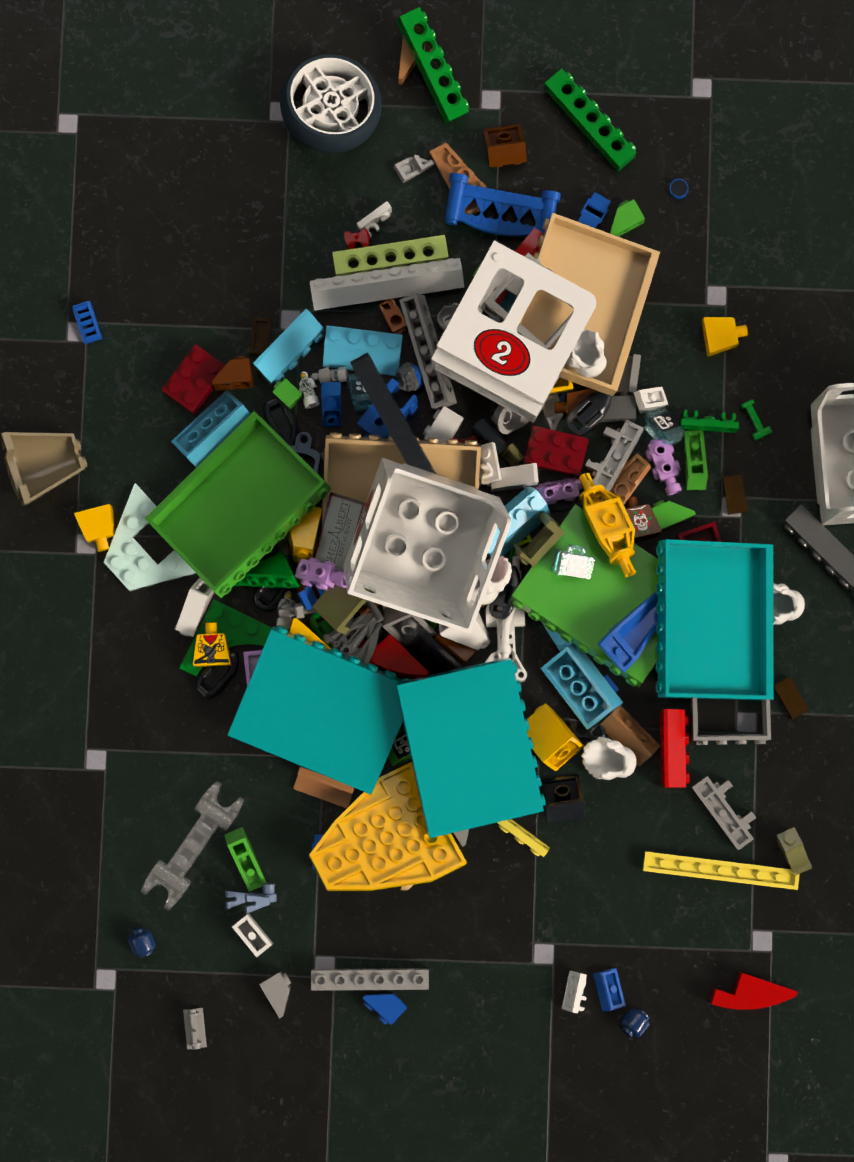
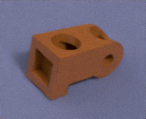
(393, 317)

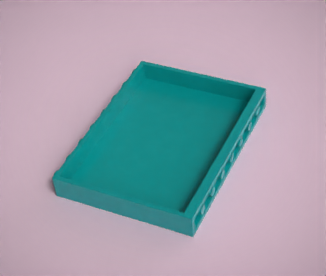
(714, 620)
(320, 710)
(470, 747)

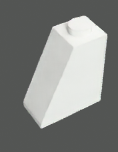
(516, 477)
(194, 608)

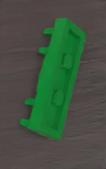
(709, 423)

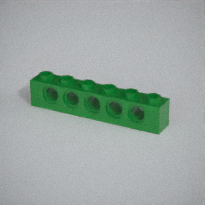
(431, 76)
(563, 80)

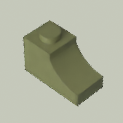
(793, 851)

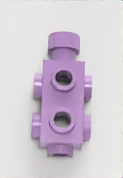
(659, 461)
(559, 490)
(321, 574)

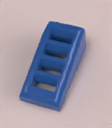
(83, 306)

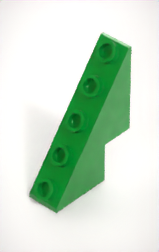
(270, 573)

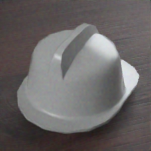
(507, 420)

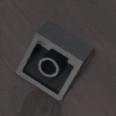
(563, 798)

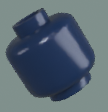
(141, 942)
(635, 1023)

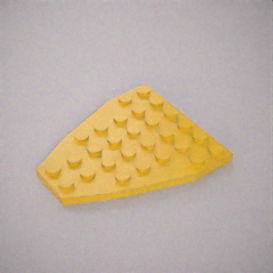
(384, 841)

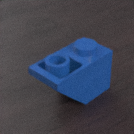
(331, 404)
(387, 1006)

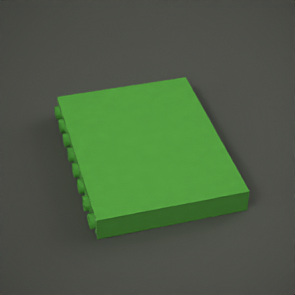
(238, 504)
(588, 608)

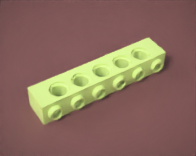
(398, 249)

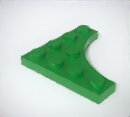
(235, 625)

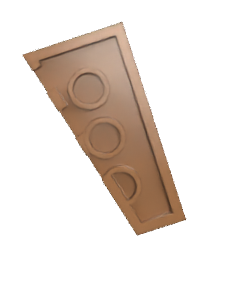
(449, 162)
(629, 478)

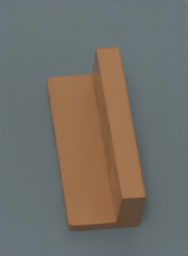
(626, 730)
(323, 787)

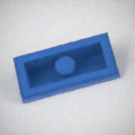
(609, 989)

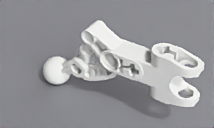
(518, 620)

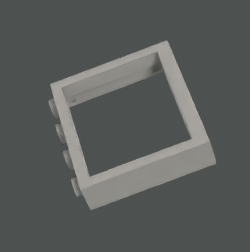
(499, 314)
(739, 739)

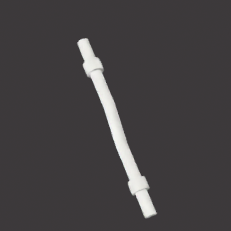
(505, 648)

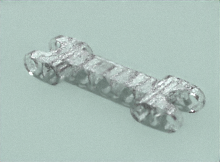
(212, 817)

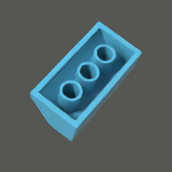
(347, 344)
(289, 347)
(210, 428)
(524, 518)
(573, 676)

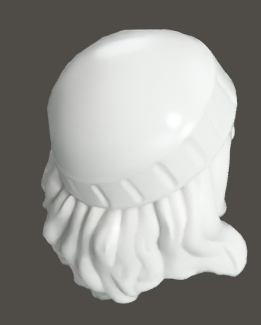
(588, 355)
(499, 579)
(786, 604)
(608, 759)

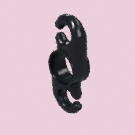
(589, 734)

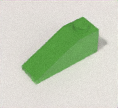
(695, 460)
(245, 859)

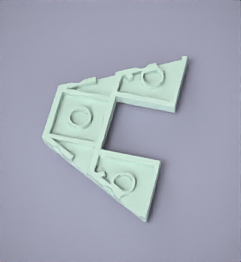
(129, 560)

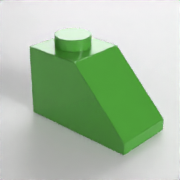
(626, 218)
(670, 513)

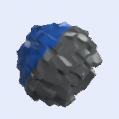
(409, 377)

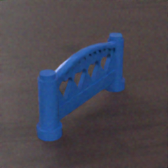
(462, 194)

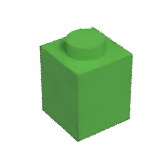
(287, 393)

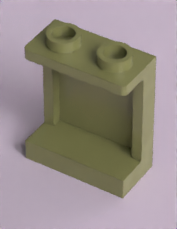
(541, 542)
(338, 607)

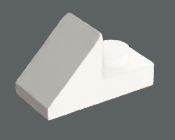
(650, 399)

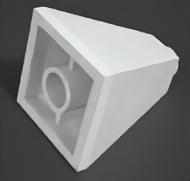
(477, 639)

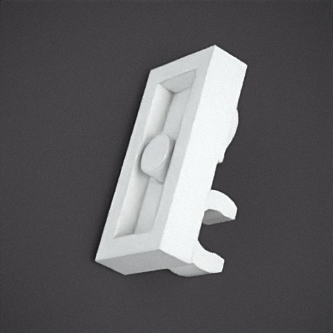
(381, 213)
(489, 464)
(574, 991)

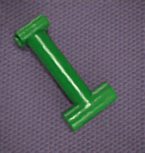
(761, 432)

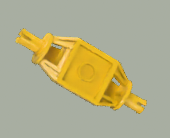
(609, 523)

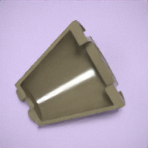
(40, 462)

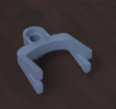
(305, 448)
(260, 899)

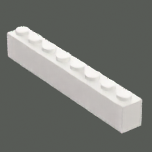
(387, 284)

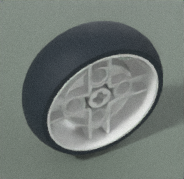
(313, 75)

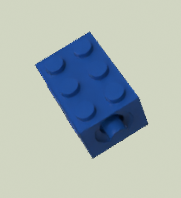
(371, 421)

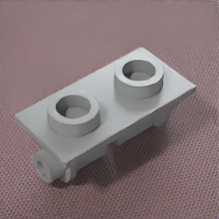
(195, 1028)

